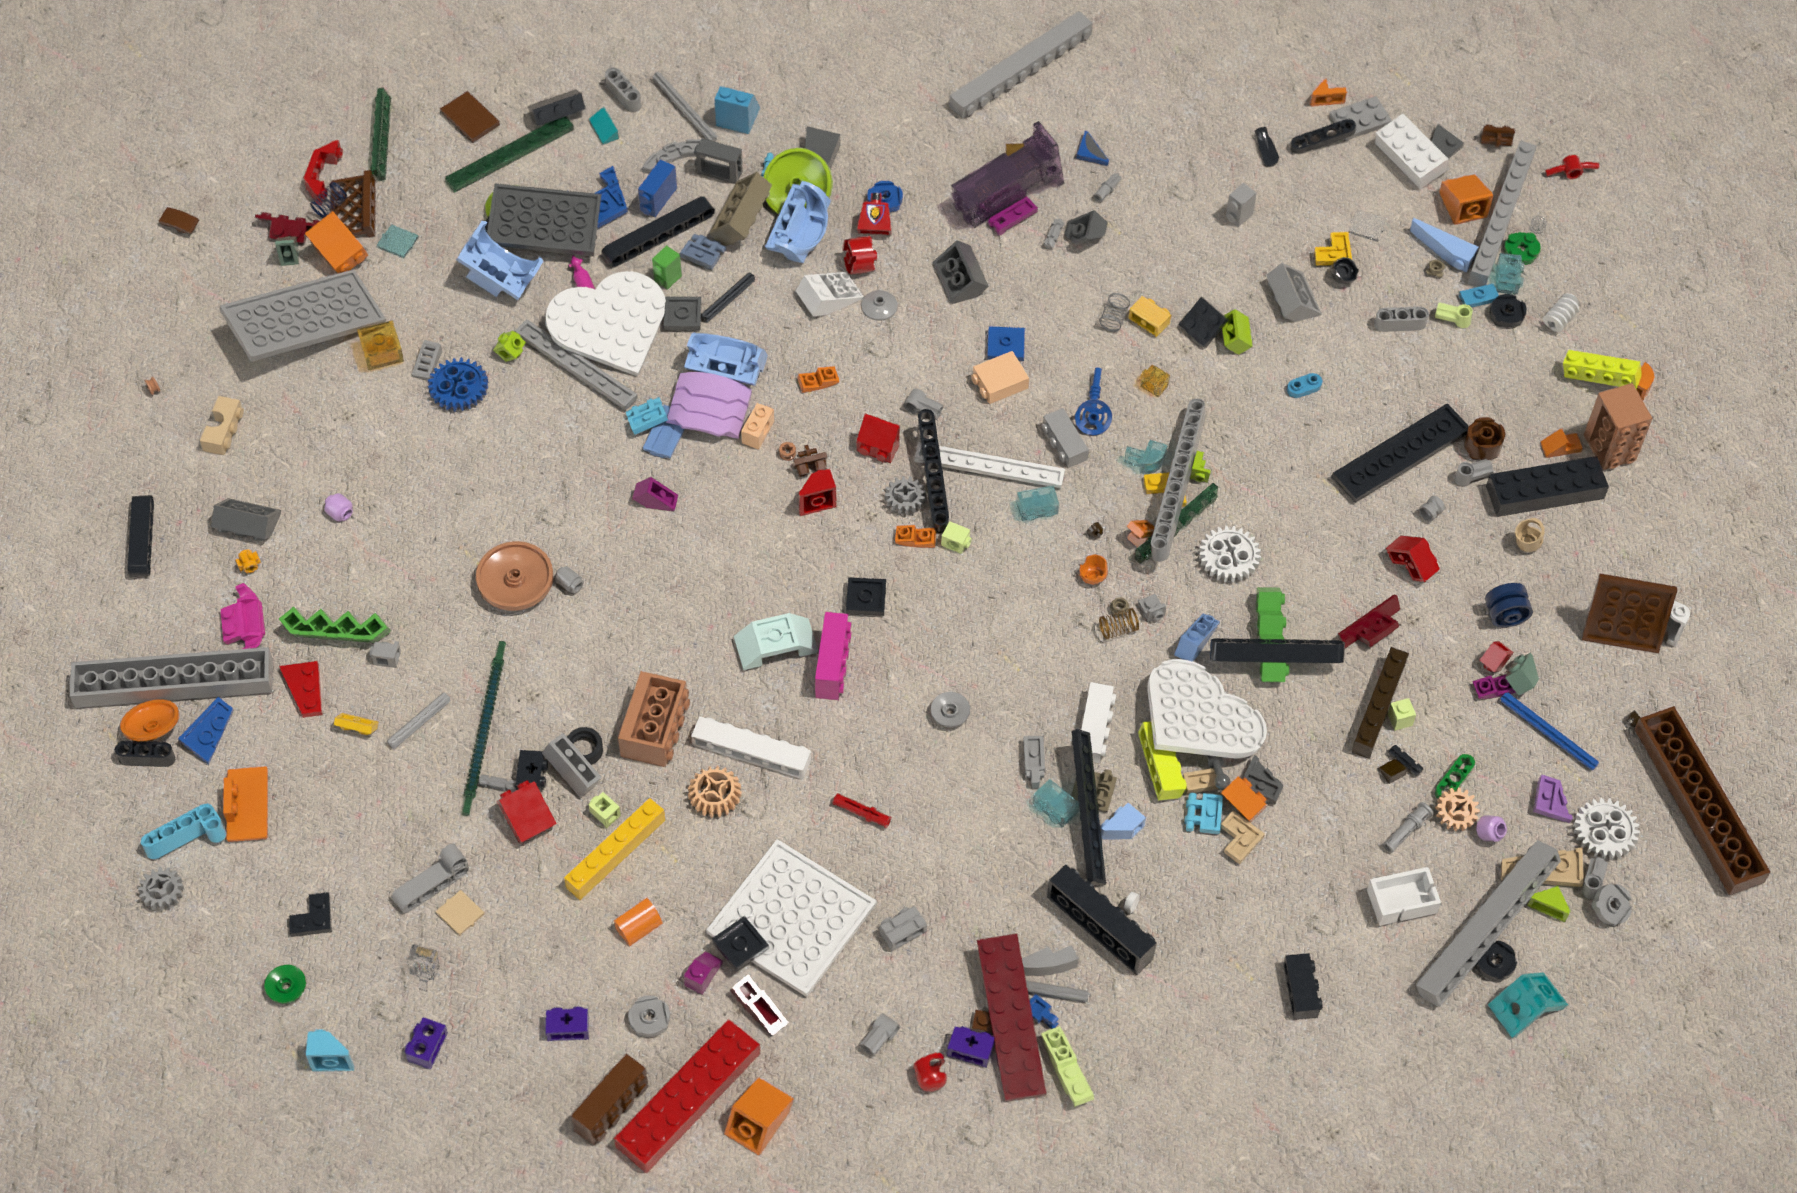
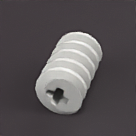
(1561, 312)

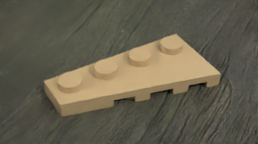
(1567, 873)

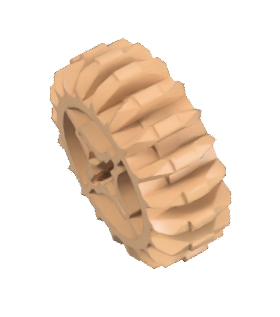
(709, 800)

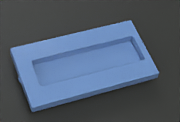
(663, 438)

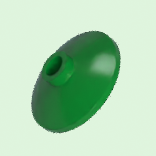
(283, 976)

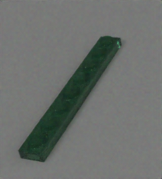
(508, 153)

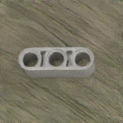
(623, 89)
(1401, 319)

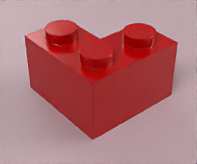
(1415, 555)

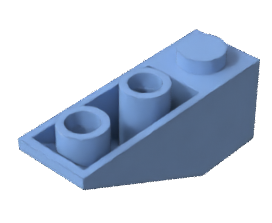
(1196, 637)

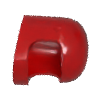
(929, 1077)

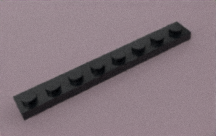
(1088, 807)

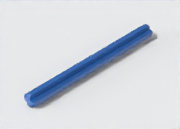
(1549, 731)

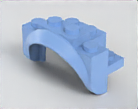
(799, 227)
(725, 357)

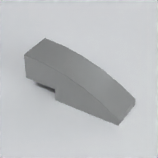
(1049, 963)

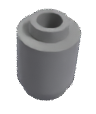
(569, 579)

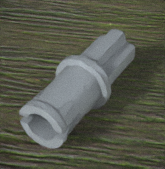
(1107, 187)

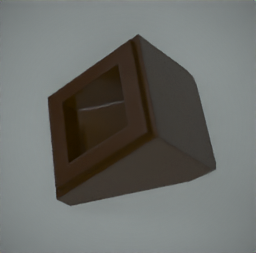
(1392, 770)

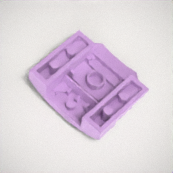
(709, 404)

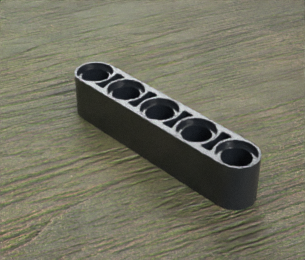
(141, 536)

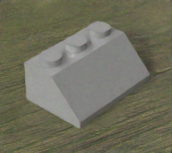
(1292, 293)

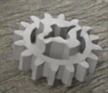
(905, 495)
(170, 884)

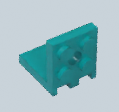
(1534, 996)

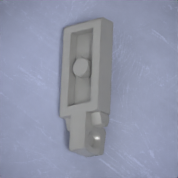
(1034, 759)

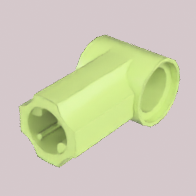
(1460, 315)

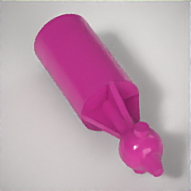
(581, 275)

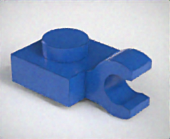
(1041, 1011)

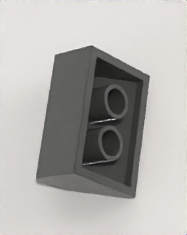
(960, 273)
(245, 518)

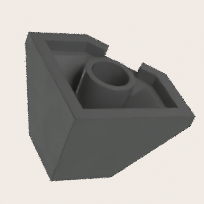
(1086, 228)

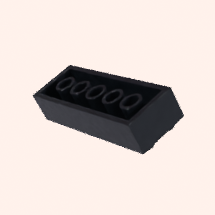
(1547, 486)
(1101, 919)

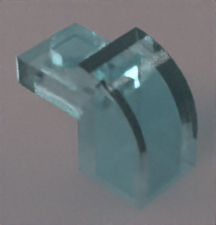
(1148, 460)

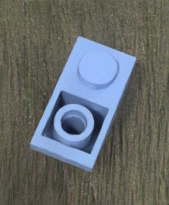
(1124, 824)

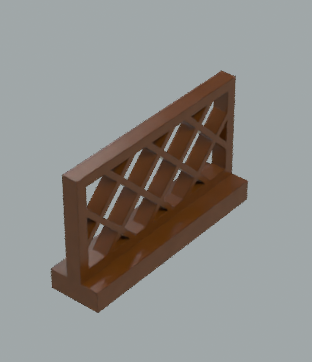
(367, 201)

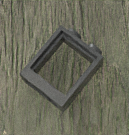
(722, 153)

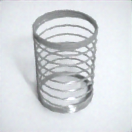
(1115, 318)

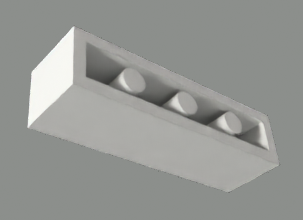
(1097, 715)

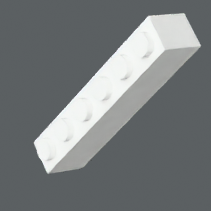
(751, 747)

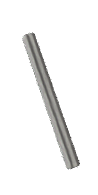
(684, 106)

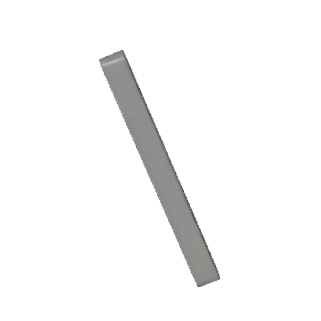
(1178, 480)

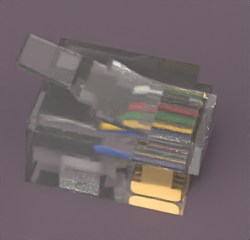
(423, 964)

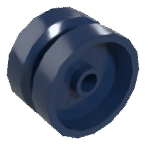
(1508, 605)

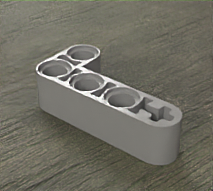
(433, 880)

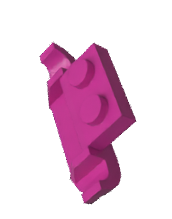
(244, 619)

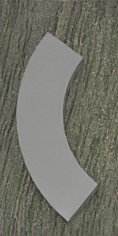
(670, 153)

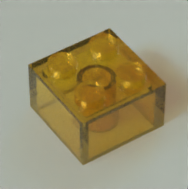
(380, 345)

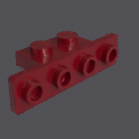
(285, 227)
(1373, 625)

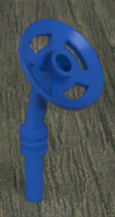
(1093, 411)

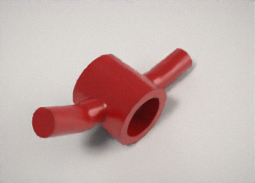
(1572, 167)

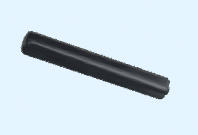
(727, 297)

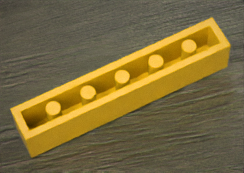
(614, 849)

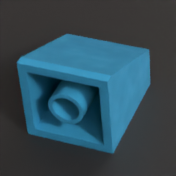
(735, 110)

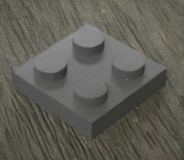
(682, 313)

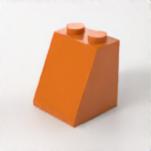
(1466, 198)
(336, 244)
(758, 1115)

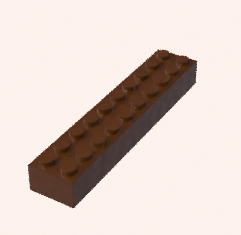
(1702, 801)

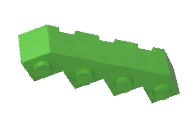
(1270, 626)
(345, 628)

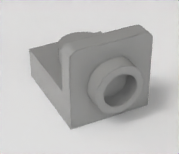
(1152, 608)

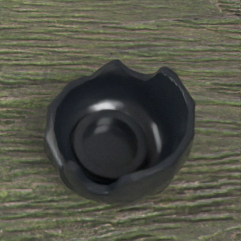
(1344, 270)

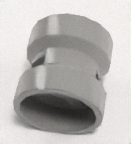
(1432, 508)

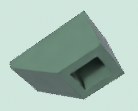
(1523, 674)

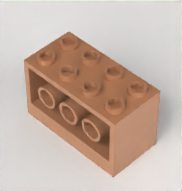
(1617, 426)
(654, 719)

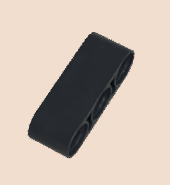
(137, 749)

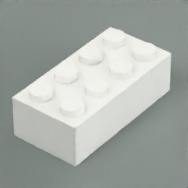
(1411, 151)

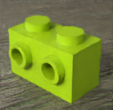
(1237, 332)

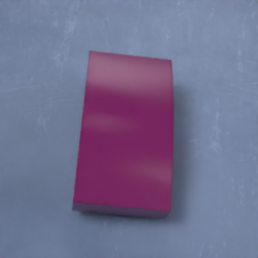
(1492, 687)

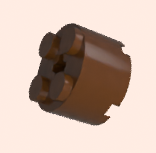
(1484, 439)

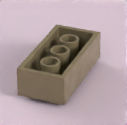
(740, 209)

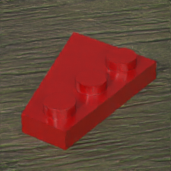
(304, 684)

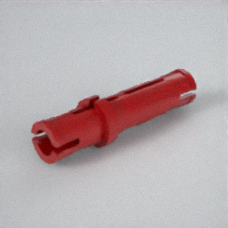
(864, 811)

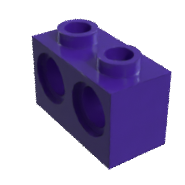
(431, 1044)

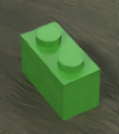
(666, 267)

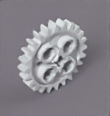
(1214, 559)
(1606, 828)

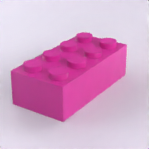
(833, 656)

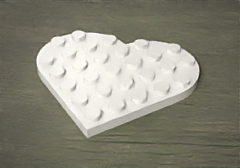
(611, 322)
(1197, 716)

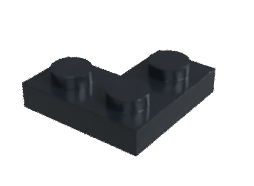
(316, 921)

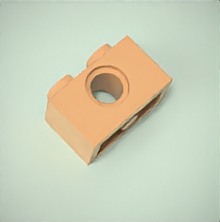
(757, 426)

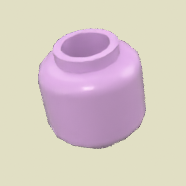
(338, 507)
(1491, 828)

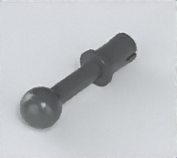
(1221, 780)

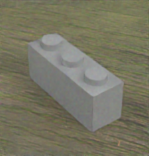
(1065, 438)
(571, 765)

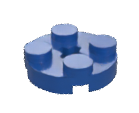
(893, 192)

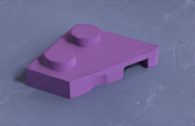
(1551, 800)

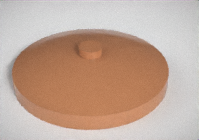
(514, 576)

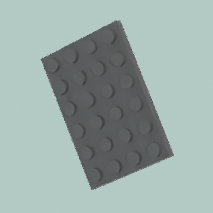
(544, 219)

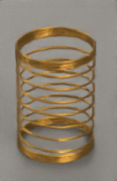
(1105, 621)

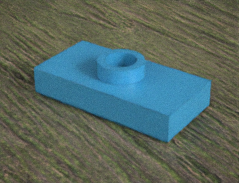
(1479, 295)

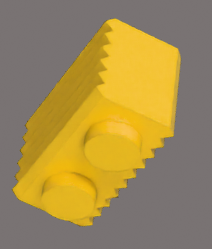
(1149, 315)

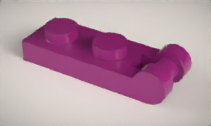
(1012, 215)

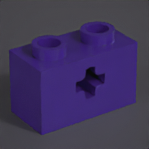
(576, 1029)
(960, 1048)

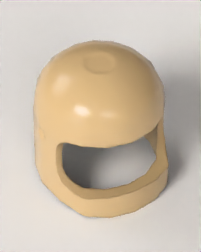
(1529, 538)

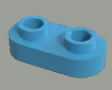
(1305, 385)

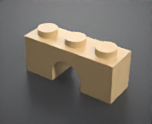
(218, 438)

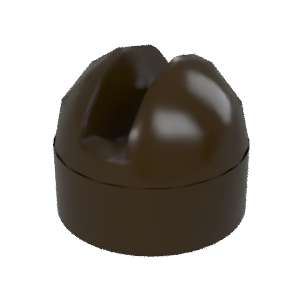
(1094, 529)
(1634, 716)

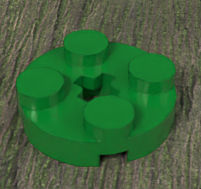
(1526, 240)

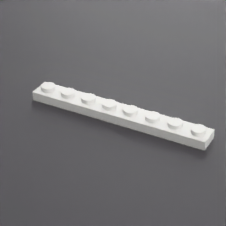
(997, 466)

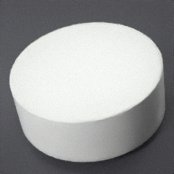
(1131, 902)

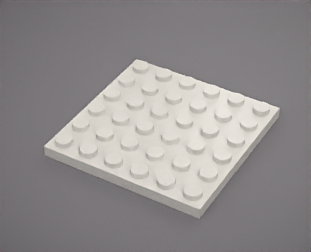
(800, 914)

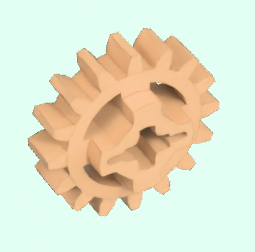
(1450, 801)

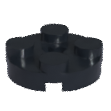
(1506, 319)
(1500, 971)

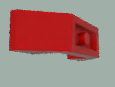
(328, 154)

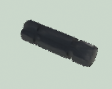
(1406, 760)

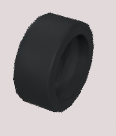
(589, 733)

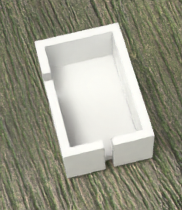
(1403, 896)

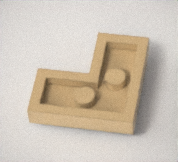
(1245, 836)

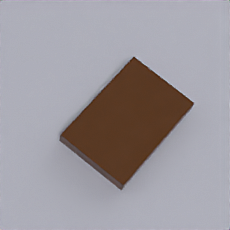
(470, 116)

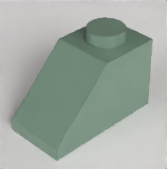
(287, 250)

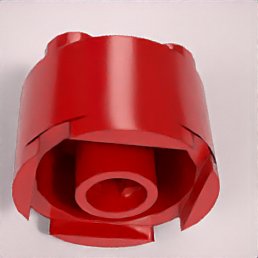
(859, 255)

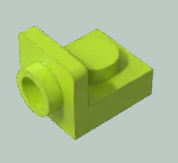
(1198, 471)

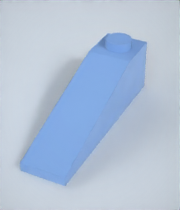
(1449, 247)

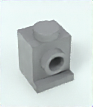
(385, 654)

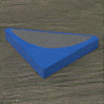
(1091, 151)

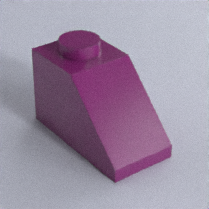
(655, 495)
(702, 972)

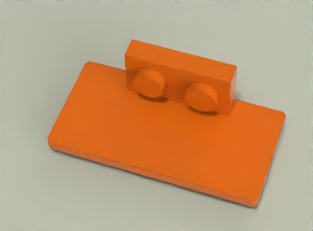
(246, 803)

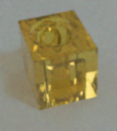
(1154, 380)

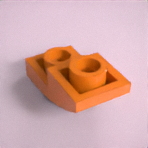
(821, 379)
(910, 536)

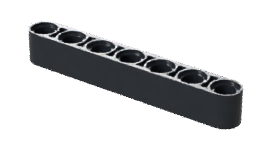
(658, 231)
(933, 462)
(1277, 650)

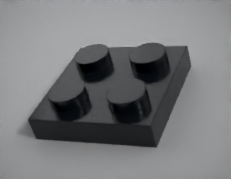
(1203, 322)
(866, 596)
(740, 943)

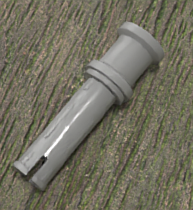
(1413, 821)

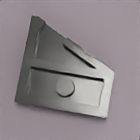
(1446, 142)
(1263, 781)

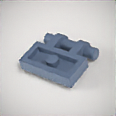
(702, 255)

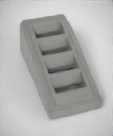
(427, 349)

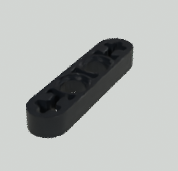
(1322, 134)

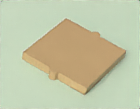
(460, 912)

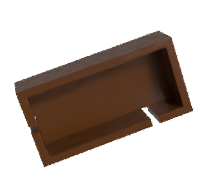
(610, 1100)

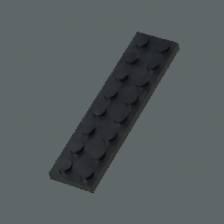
(1400, 452)

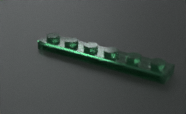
(381, 134)
(1194, 508)

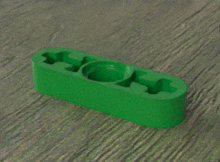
(1456, 769)

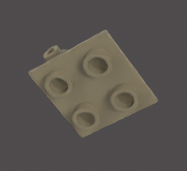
(1104, 787)

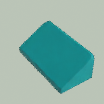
(604, 126)

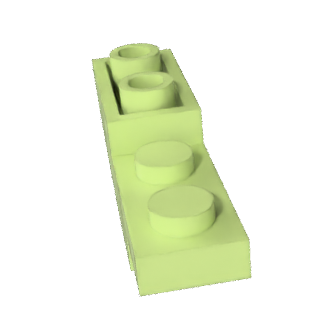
(1066, 1066)

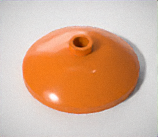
(149, 720)

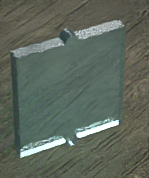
(397, 241)

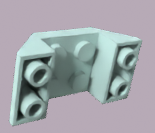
(774, 637)

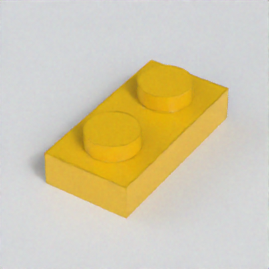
(352, 722)

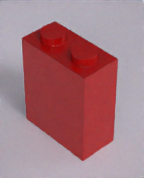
(526, 811)

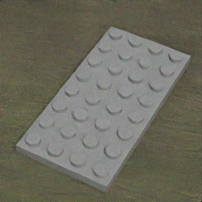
(301, 315)

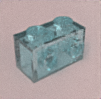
(1509, 273)

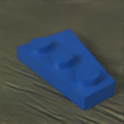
(206, 731)

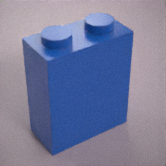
(657, 188)

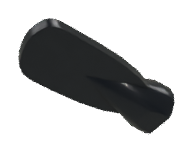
(1266, 147)

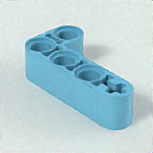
(183, 830)

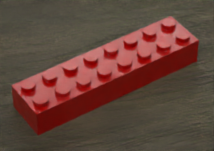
(687, 1096)

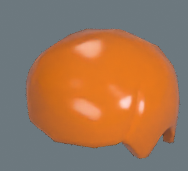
(1094, 569)

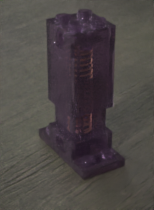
(1008, 178)

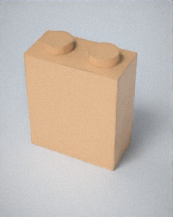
(1000, 377)

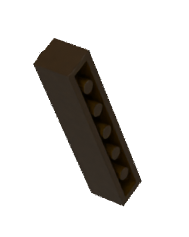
(1380, 702)

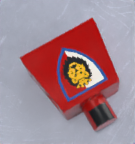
(875, 217)

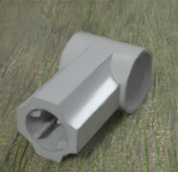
(918, 401)
(1469, 472)
(1594, 877)
(882, 1030)

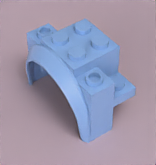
(494, 266)

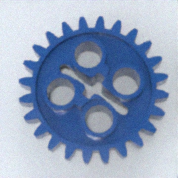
(465, 390)

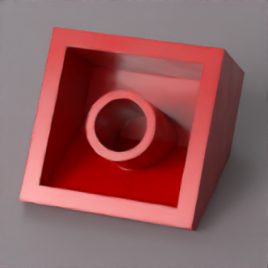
(878, 438)
(818, 493)

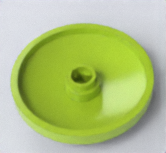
(792, 168)

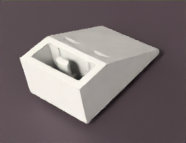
(828, 292)

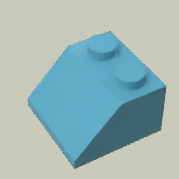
(327, 1053)

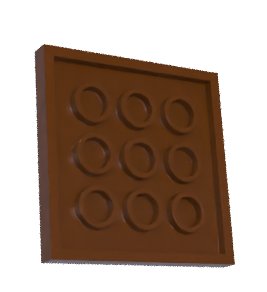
(1629, 613)

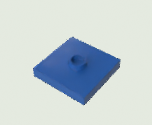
(1004, 340)

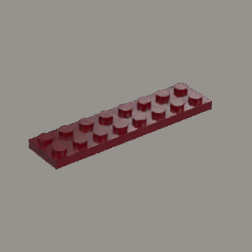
(1011, 1017)

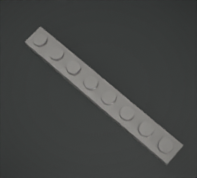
(577, 365)

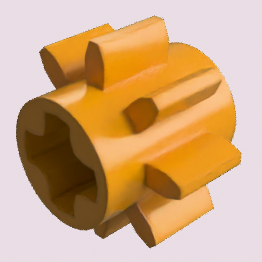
(248, 561)

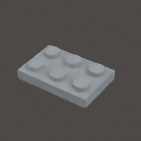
(1367, 114)

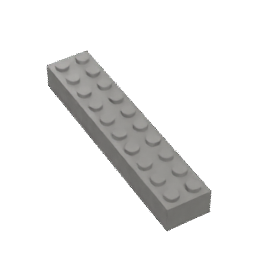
(171, 677)

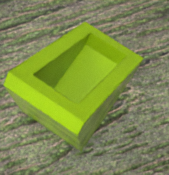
(1550, 903)

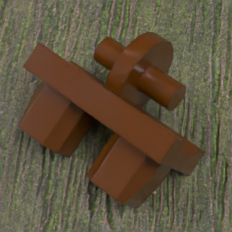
(1497, 135)
(802, 464)

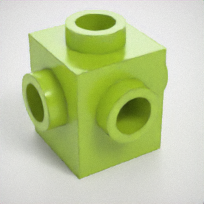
(509, 345)

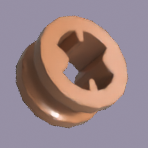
(152, 385)
(787, 456)

